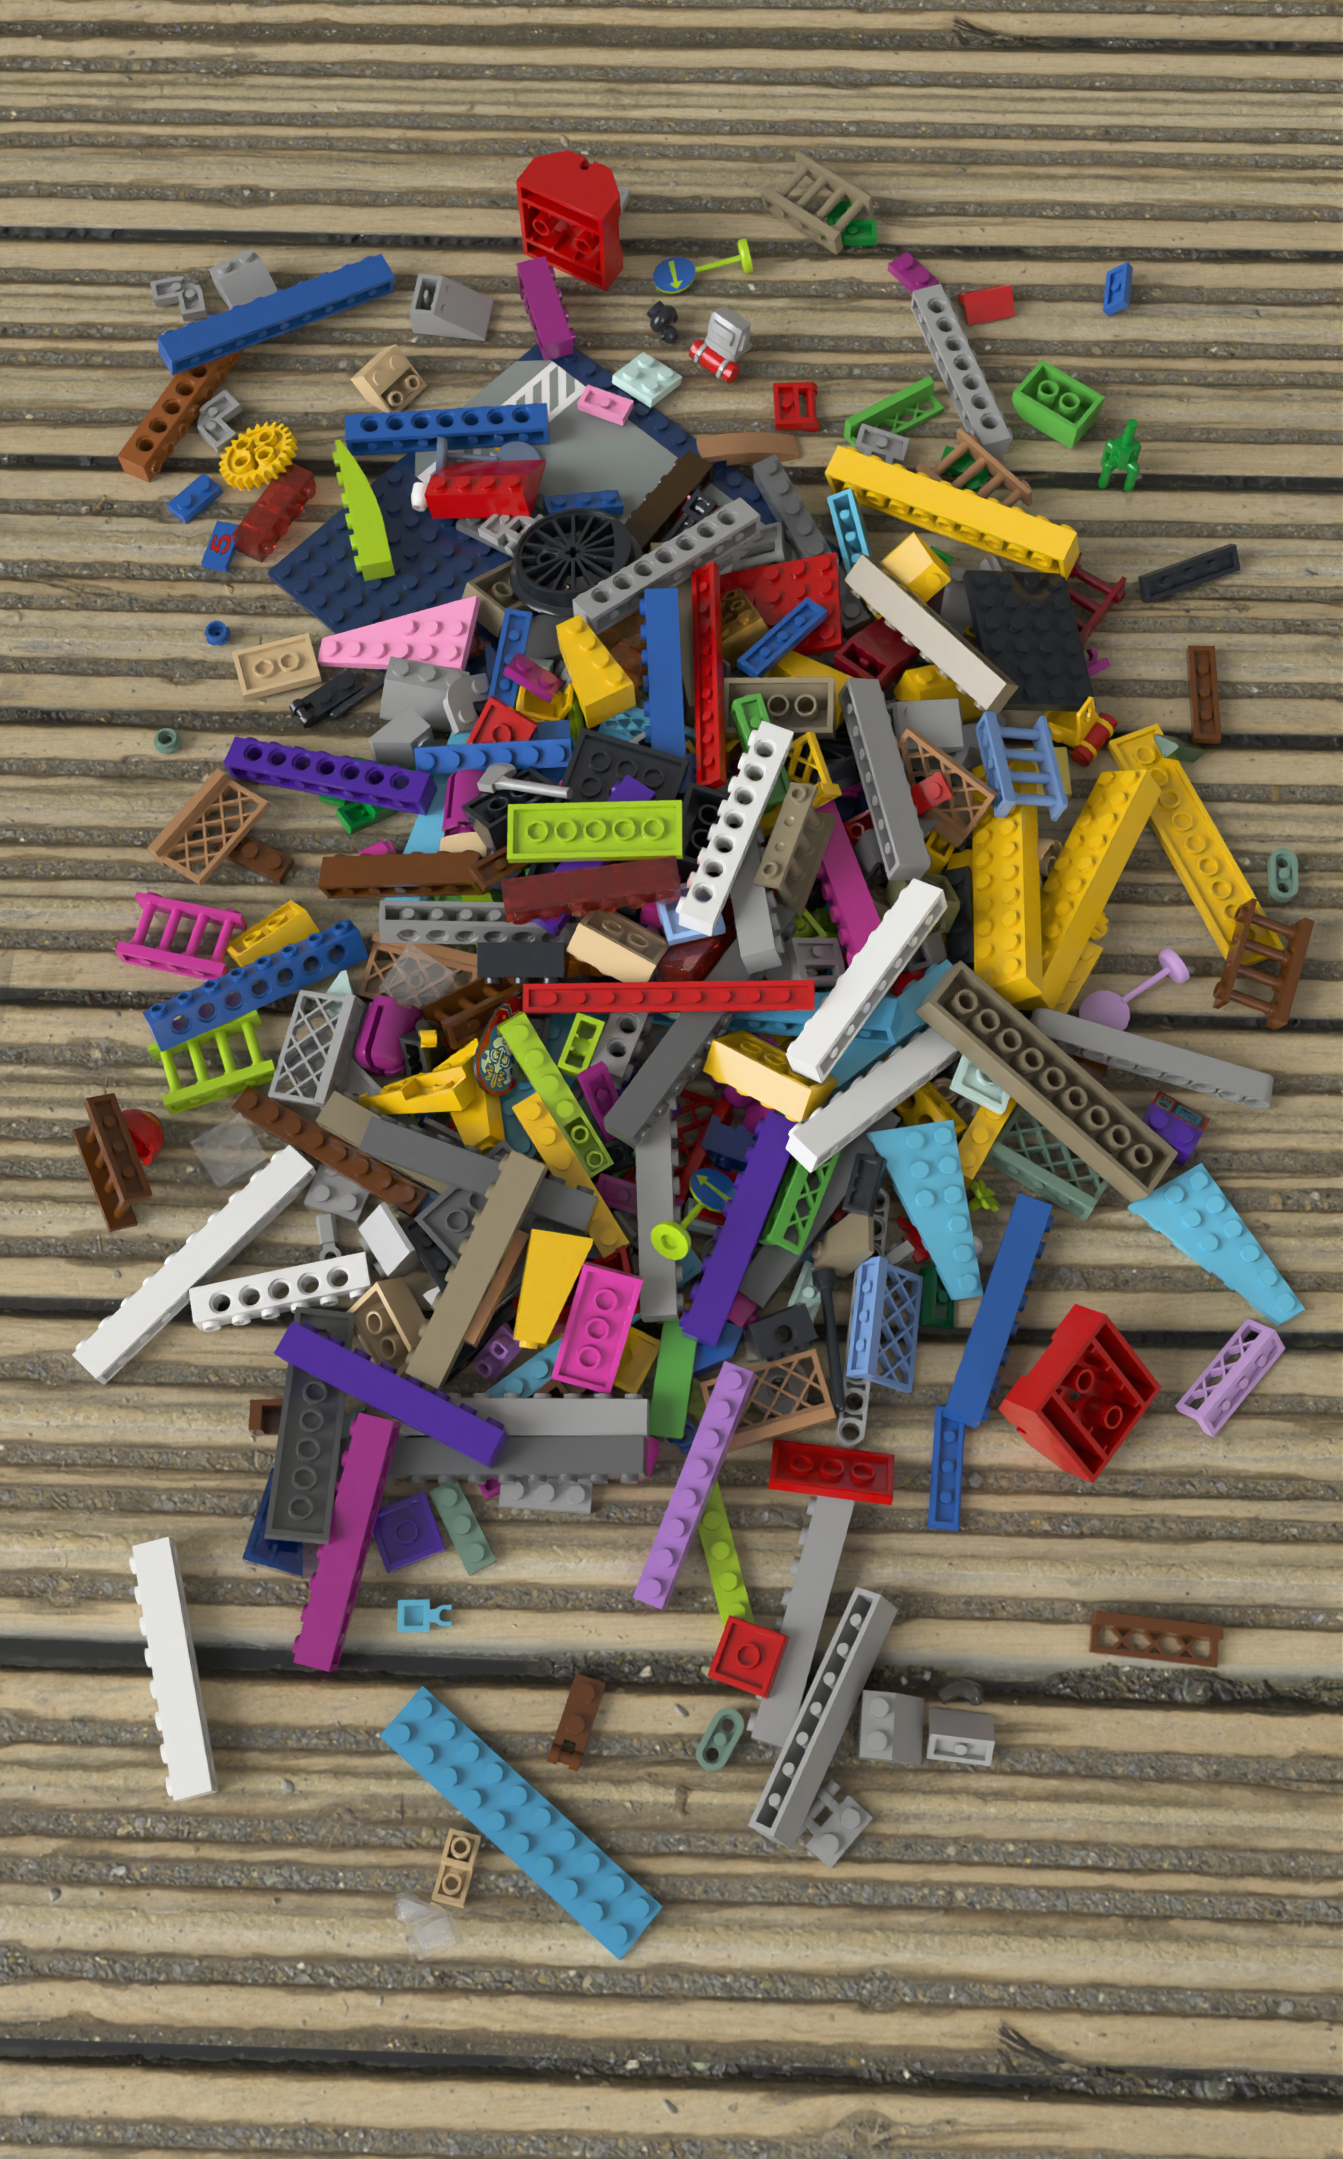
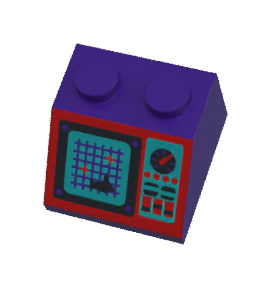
(1176, 1125)

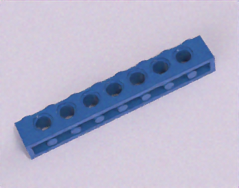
(460, 426)
(249, 997)

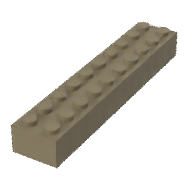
(1046, 1082)

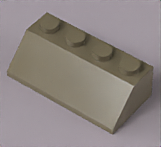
(790, 702)

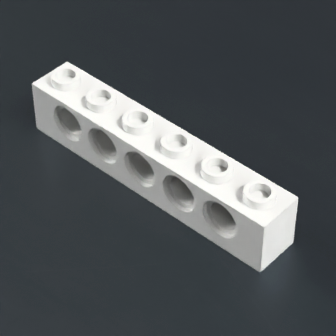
(207, 1298)

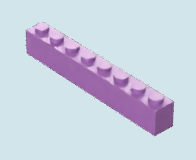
(695, 1486)

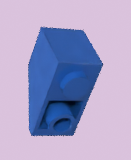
(710, 1359)

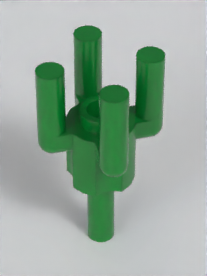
(1122, 455)

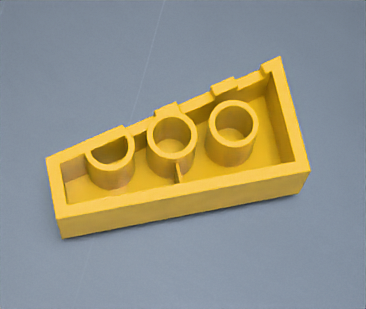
(595, 675)

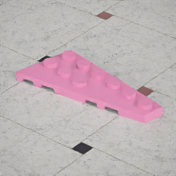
(428, 636)

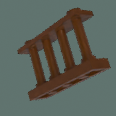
(1290, 959)
(469, 1008)
(112, 1162)

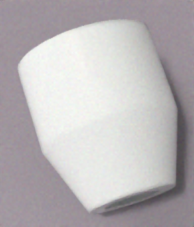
(417, 496)

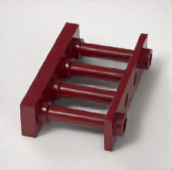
(1114, 595)

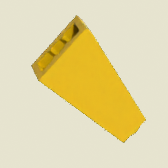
(801, 666)
(481, 1120)
(548, 1277)

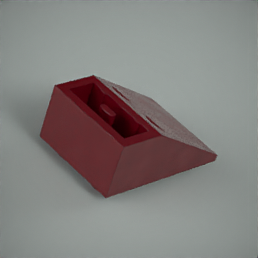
(875, 654)

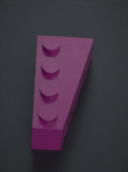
(544, 308)

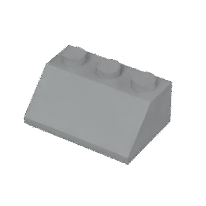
(421, 688)

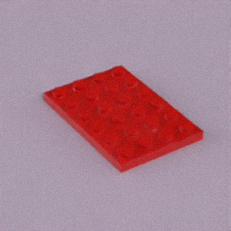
(784, 585)

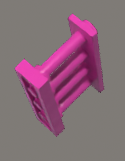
(186, 963)

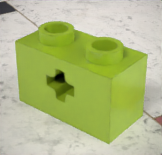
(580, 1045)

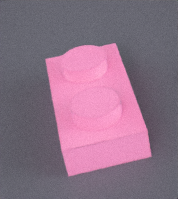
(605, 405)

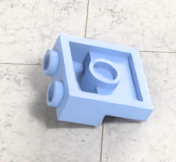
(670, 920)

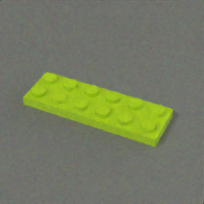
(594, 831)

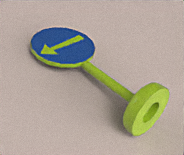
(679, 273)
(711, 1191)

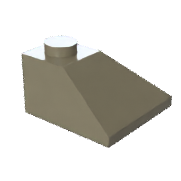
(845, 1245)

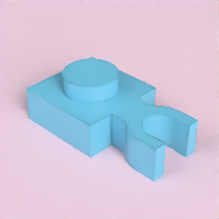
(416, 1616)

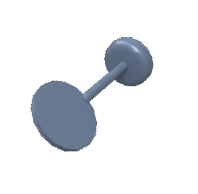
(510, 451)

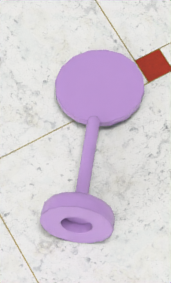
(1112, 1009)

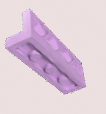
(1237, 1379)

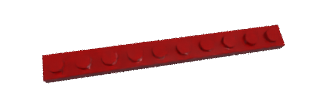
(708, 677)
(669, 997)

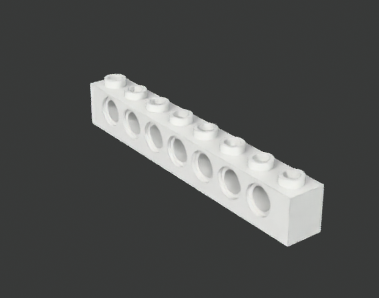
(704, 915)

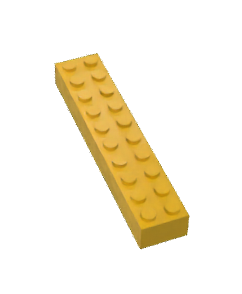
(954, 512)
(1088, 873)
(1008, 895)

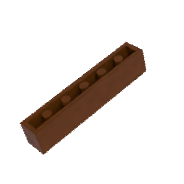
(399, 875)

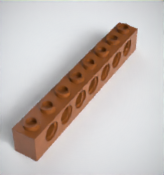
(172, 417)

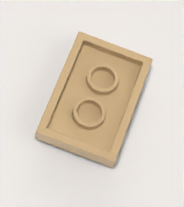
(276, 666)

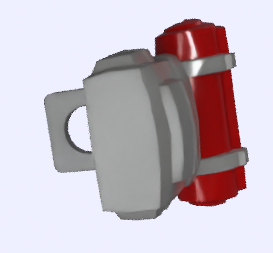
(724, 344)

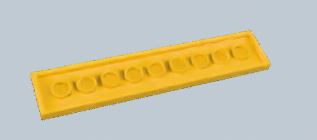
(1193, 843)

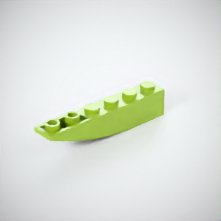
(364, 518)
(554, 1092)

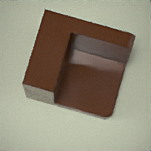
(265, 1416)

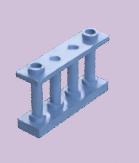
(1000, 777)

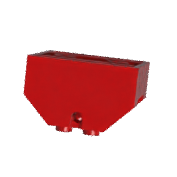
(571, 216)
(1114, 1390)

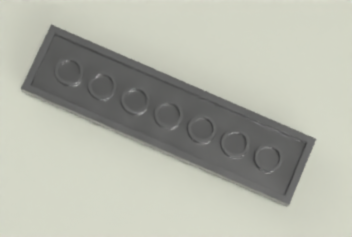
(308, 1443)

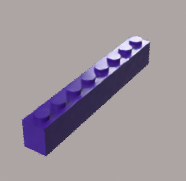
(740, 1232)
(392, 1394)

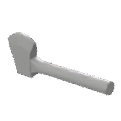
(499, 777)

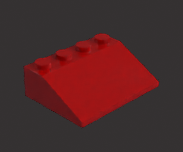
(484, 489)

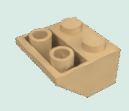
(389, 380)

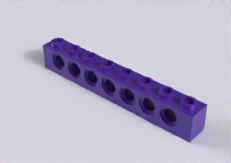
(331, 775)

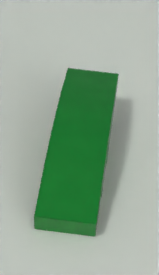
(360, 816)

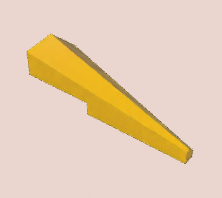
(427, 1092)

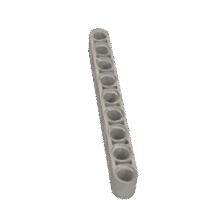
(1155, 1059)
(852, 1388)

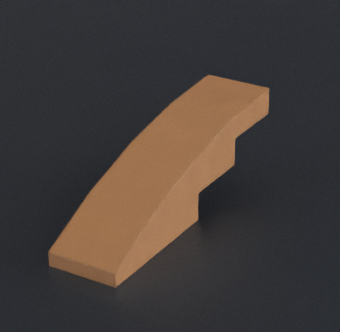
(747, 447)

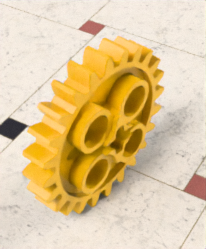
(258, 456)

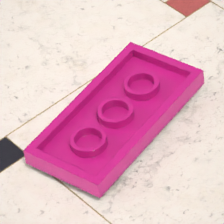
(597, 1327)

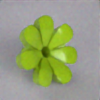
(983, 1197)

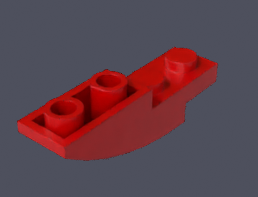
(925, 796)

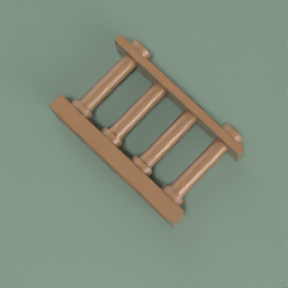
(968, 443)

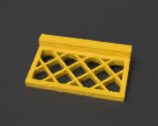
(826, 791)

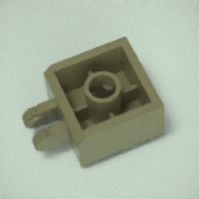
(945, 922)

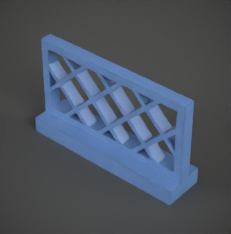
(869, 1321)

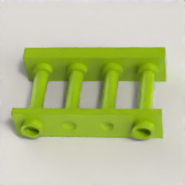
(233, 1080)

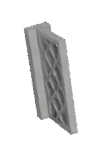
(339, 1048)

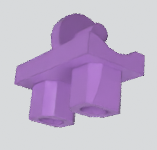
(497, 1353)

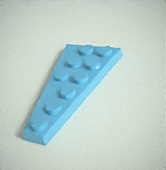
(932, 1190)
(1212, 1234)

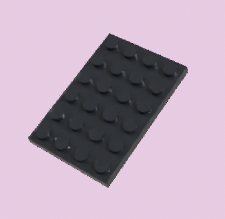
(1032, 636)
(604, 760)

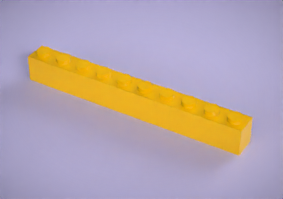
(987, 1124)

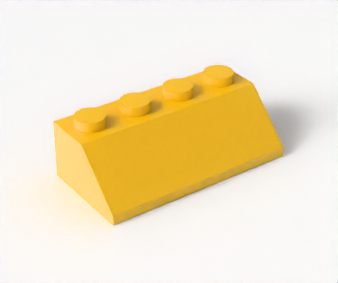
(766, 1075)

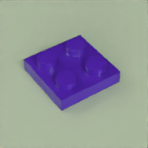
(407, 1532)

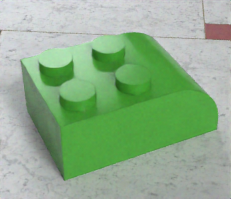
(1057, 404)

